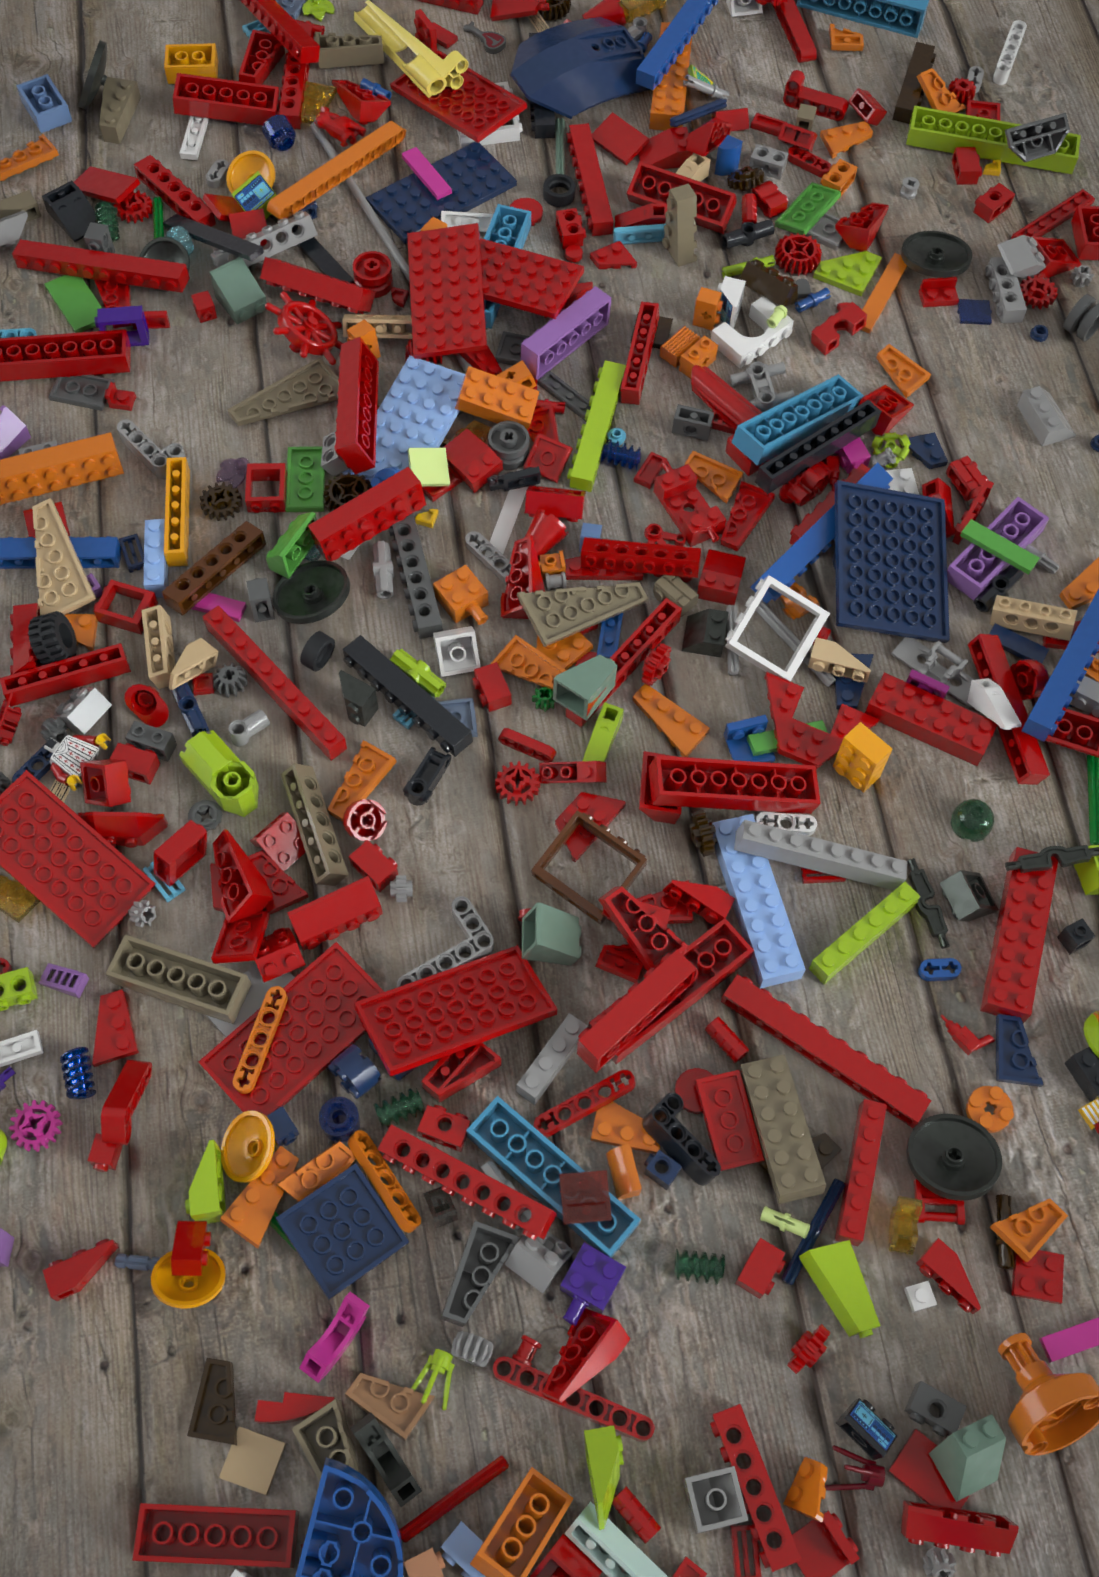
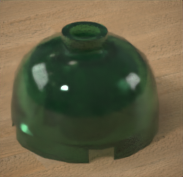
(972, 820)

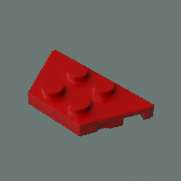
(600, 808)

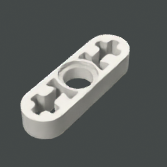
(771, 816)

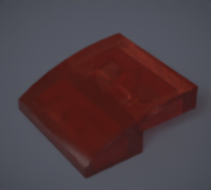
(585, 1197)

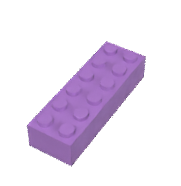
(566, 332)
(976, 567)

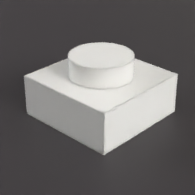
(920, 1296)

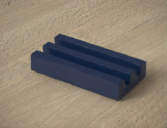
(136, 565)

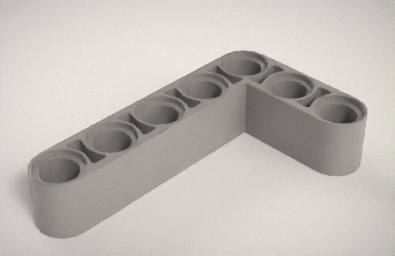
(470, 945)

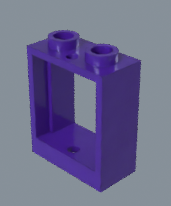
(125, 315)

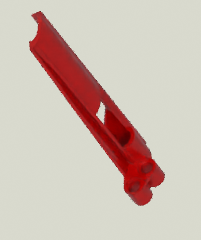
(736, 410)

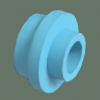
(617, 434)

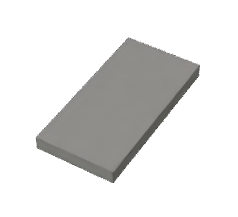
(253, 999)

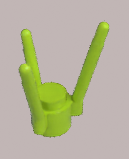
(439, 1364)

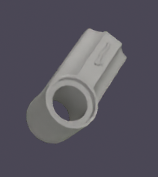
(638, 28)
(248, 727)

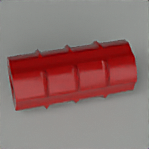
(749, 208)
(727, 1039)
(635, 1514)

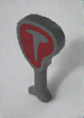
(492, 41)

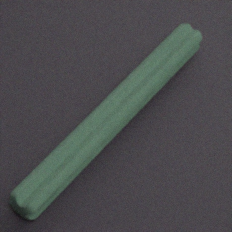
(560, 146)

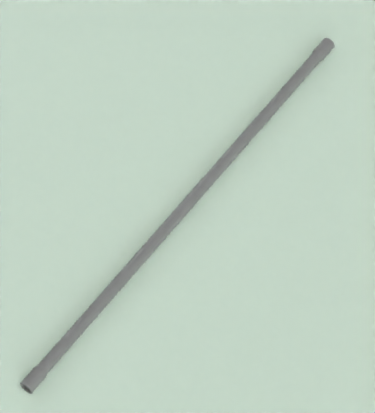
(320, 135)

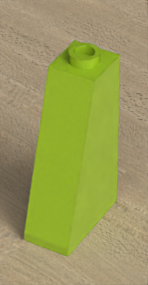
(842, 1286)

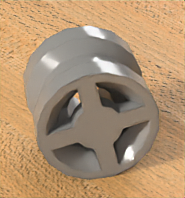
(909, 188)

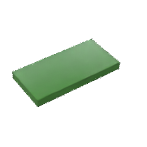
(808, 209)
(74, 301)
(305, 480)

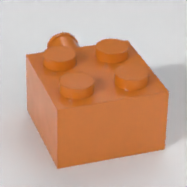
(462, 595)

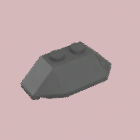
(1038, 137)

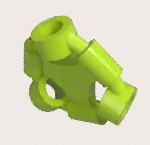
(890, 439)

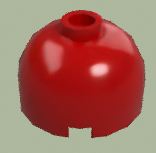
(1030, 678)
(364, 820)

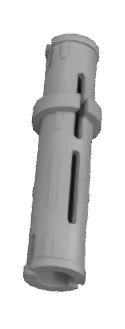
(711, 90)

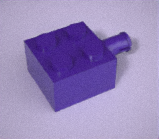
(590, 1282)

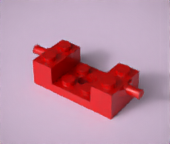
(678, 491)

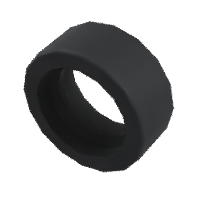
(556, 199)
(317, 651)

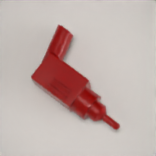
(833, 463)
(965, 1038)

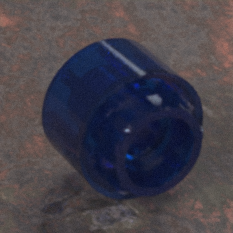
(279, 132)
(333, 1108)

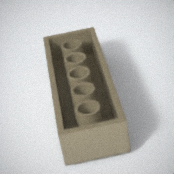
(179, 979)
(782, 1129)

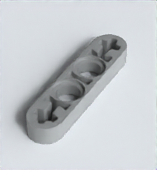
(488, 561)

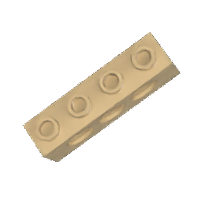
(385, 325)
(1033, 617)
(158, 645)

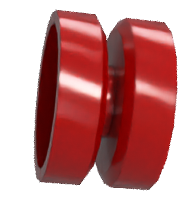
(373, 272)

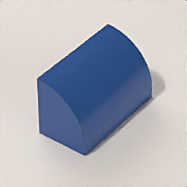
(728, 156)

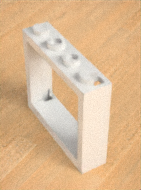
(503, 134)
(805, 644)

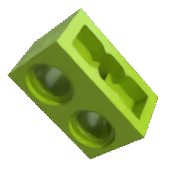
(11, 982)

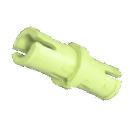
(785, 1222)

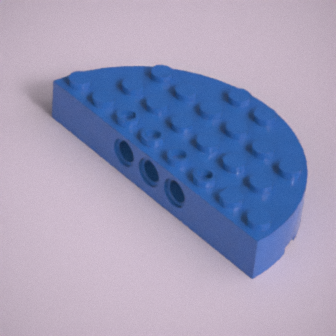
(350, 1529)

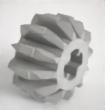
(472, 1349)

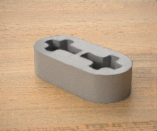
(976, 70)
(215, 176)

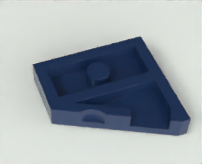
(928, 450)

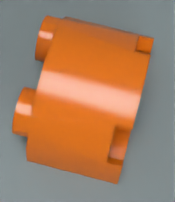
(792, 609)

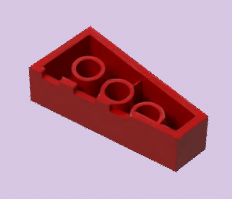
(640, 928)

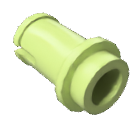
(779, 313)

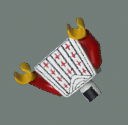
(69, 754)

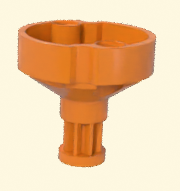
(1053, 1406)

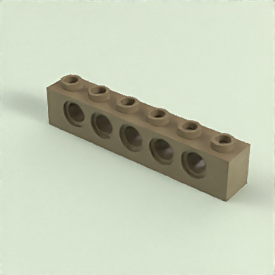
(314, 825)

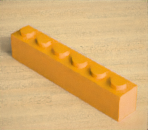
(177, 512)

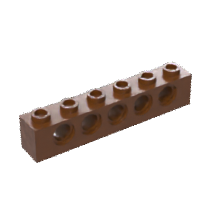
(214, 568)

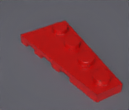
(576, 572)

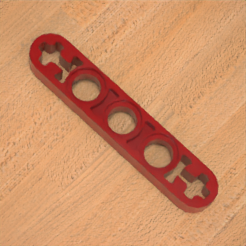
(596, 1103)

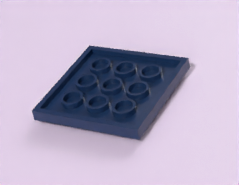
(342, 1231)

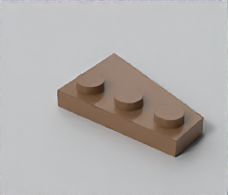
(390, 1404)

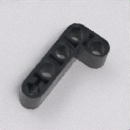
(679, 1142)

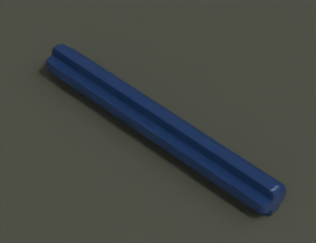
(698, 112)
(815, 1229)

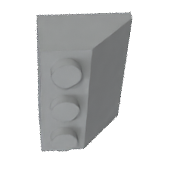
(1044, 416)

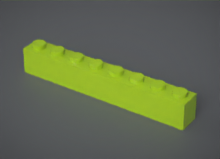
(596, 429)

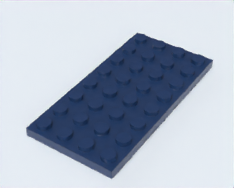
(469, 172)

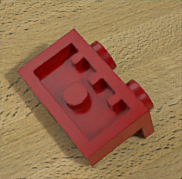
(938, 292)

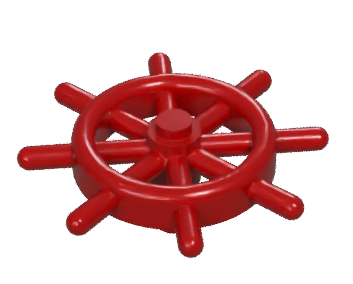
(306, 328)

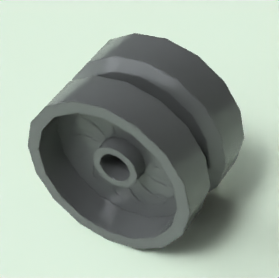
(1083, 318)
(510, 443)

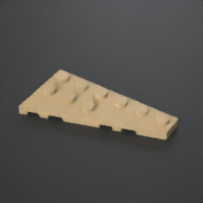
(58, 569)

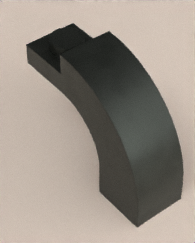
(386, 1459)

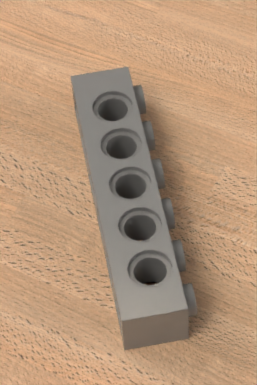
(305, 231)

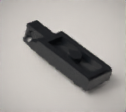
(515, 480)

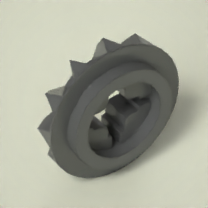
(202, 808)

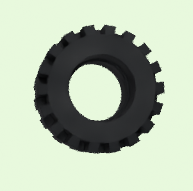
(52, 637)

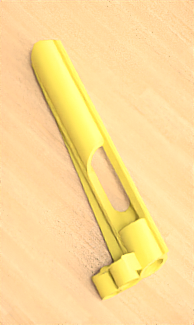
(426, 69)

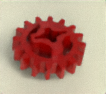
(134, 207)
(1037, 291)
(656, 664)
(507, 781)
(808, 1349)

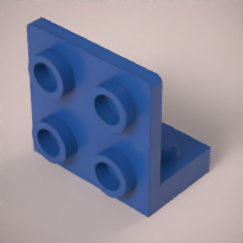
(736, 739)

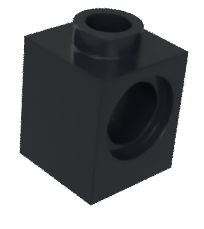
(1076, 936)

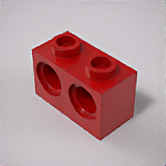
(797, 136)
(570, 227)

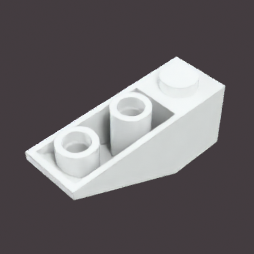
(992, 702)

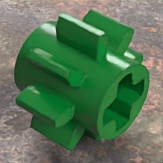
(543, 698)

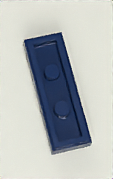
(1019, 645)

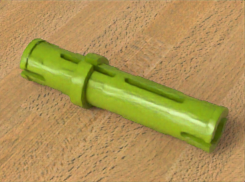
(737, 269)

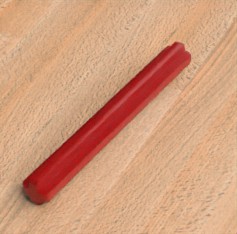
(453, 1498)

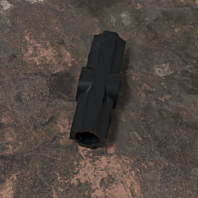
(747, 234)
(1000, 586)

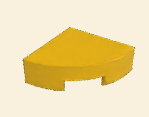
(993, 168)
(427, 518)

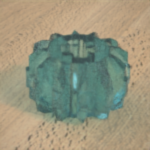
(182, 236)

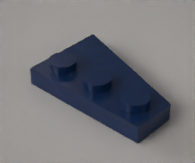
(846, 689)
(1013, 1053)

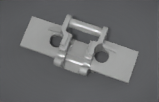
(911, 649)

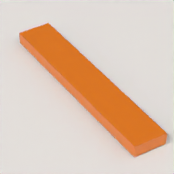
(883, 291)

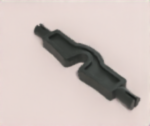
(1042, 860)
(931, 913)

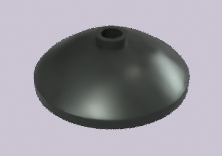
(166, 250)

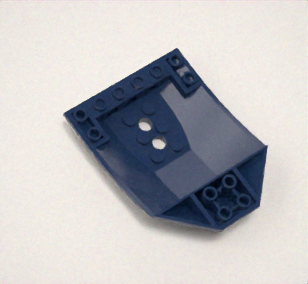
(568, 75)

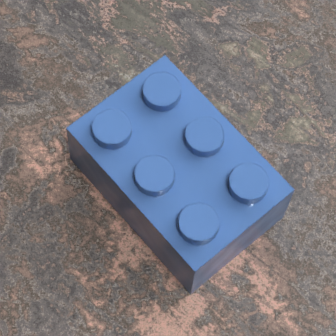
(44, 103)

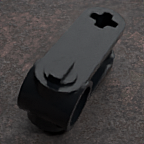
(427, 777)

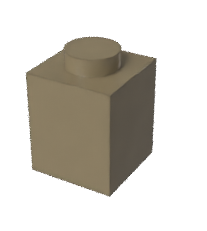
(806, 116)

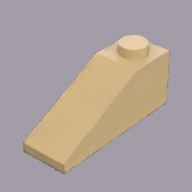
(194, 660)

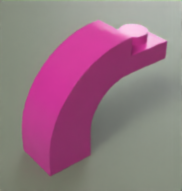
(336, 1338)

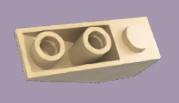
(695, 167)
(834, 659)

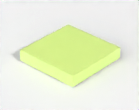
(429, 466)

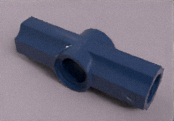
(192, 716)

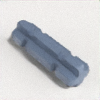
(135, 1262)

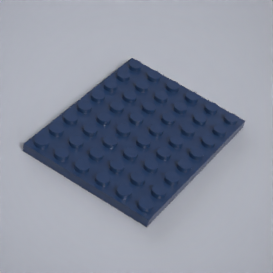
(891, 562)

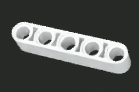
(1009, 52)

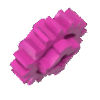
(27, 1129)

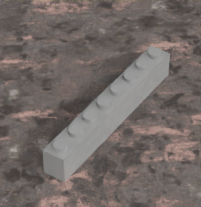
(820, 855)

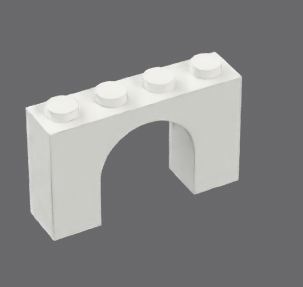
(744, 349)

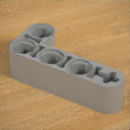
(146, 450)

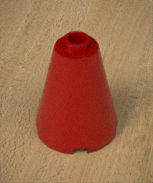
(609, 10)
(546, 532)

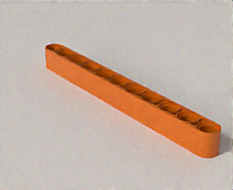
(336, 170)

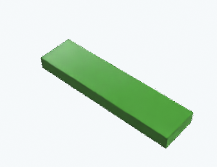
(999, 546)
(766, 742)

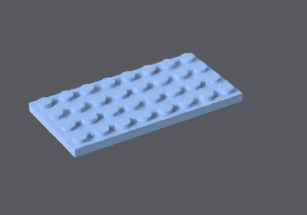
(414, 413)

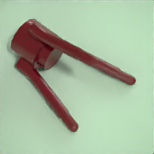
(870, 1473)

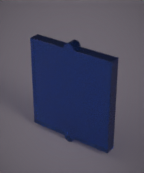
(974, 311)

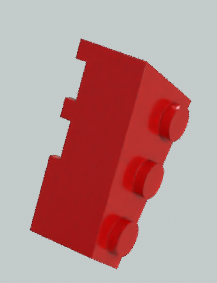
(459, 1071)

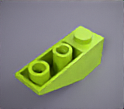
(604, 733)

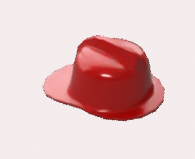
(147, 704)

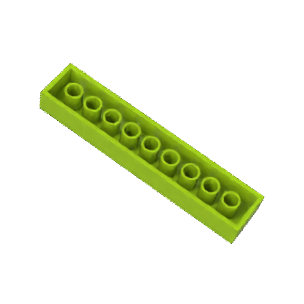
(948, 130)

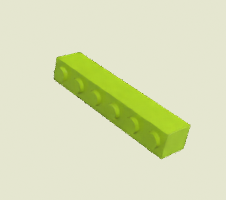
(864, 932)

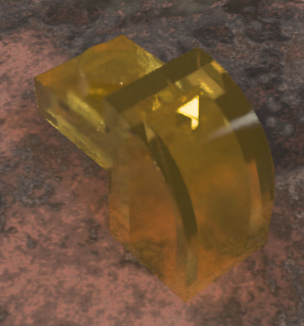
(903, 1225)

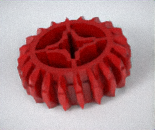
(798, 254)

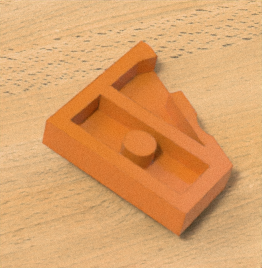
(845, 40)
(808, 1489)

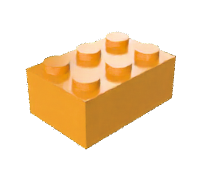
(191, 60)
(862, 757)

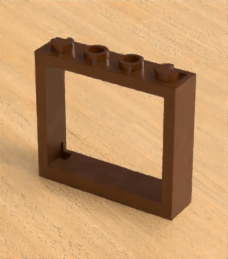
(604, 834)

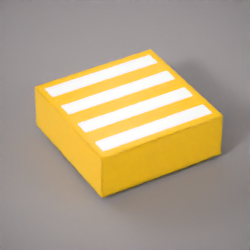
(1090, 1113)

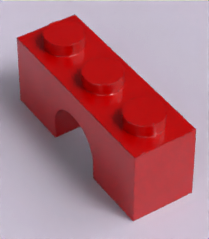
(849, 318)

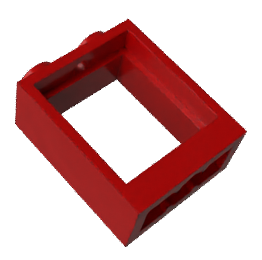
(266, 472)
(135, 624)
(180, 852)

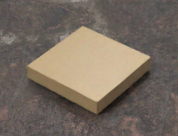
(253, 1461)

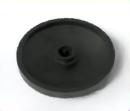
(95, 75)
(936, 254)
(311, 592)
(954, 1157)

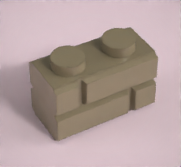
(676, 591)

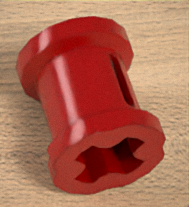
(526, 1350)

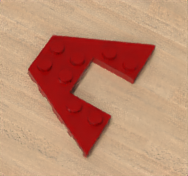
(800, 740)

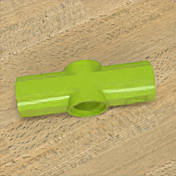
(418, 672)

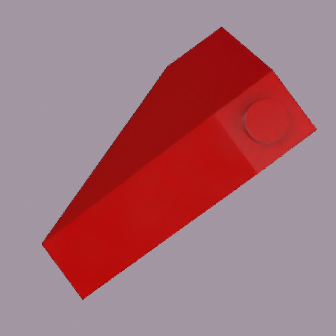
(862, 227)
(523, 577)
(242, 884)

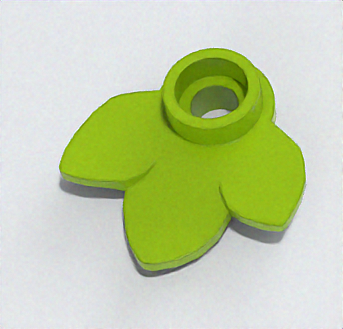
(317, 8)

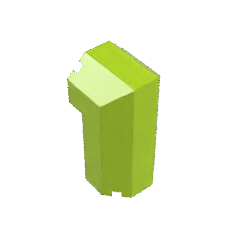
(221, 773)

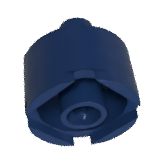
(355, 1071)

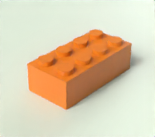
(496, 398)
(522, 1528)

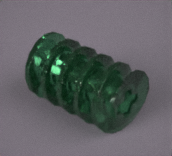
(107, 215)
(399, 1108)
(699, 1266)

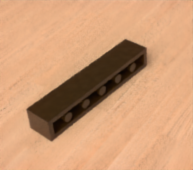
(911, 90)

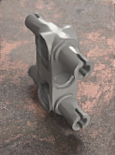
(759, 378)

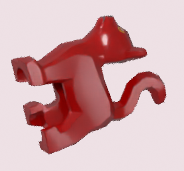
(339, 126)

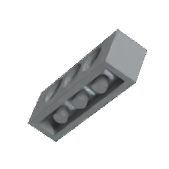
(1005, 291)

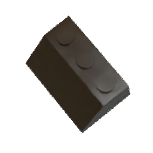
(769, 283)

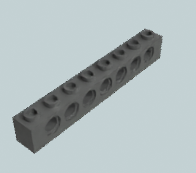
(418, 573)

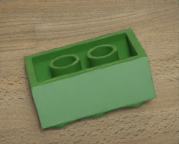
(292, 546)

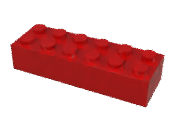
(224, 99)
(652, 186)
(317, 286)
(368, 514)
(931, 719)
(635, 1010)
(216, 1535)

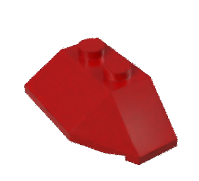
(126, 828)

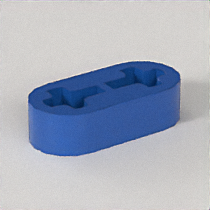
(939, 974)

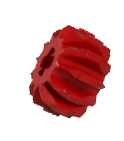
(963, 89)

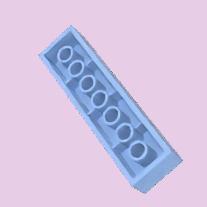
(758, 908)

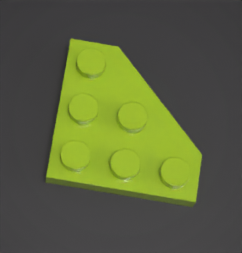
(849, 271)

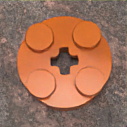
(995, 1097)

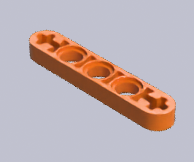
(260, 1050)
(358, 1144)

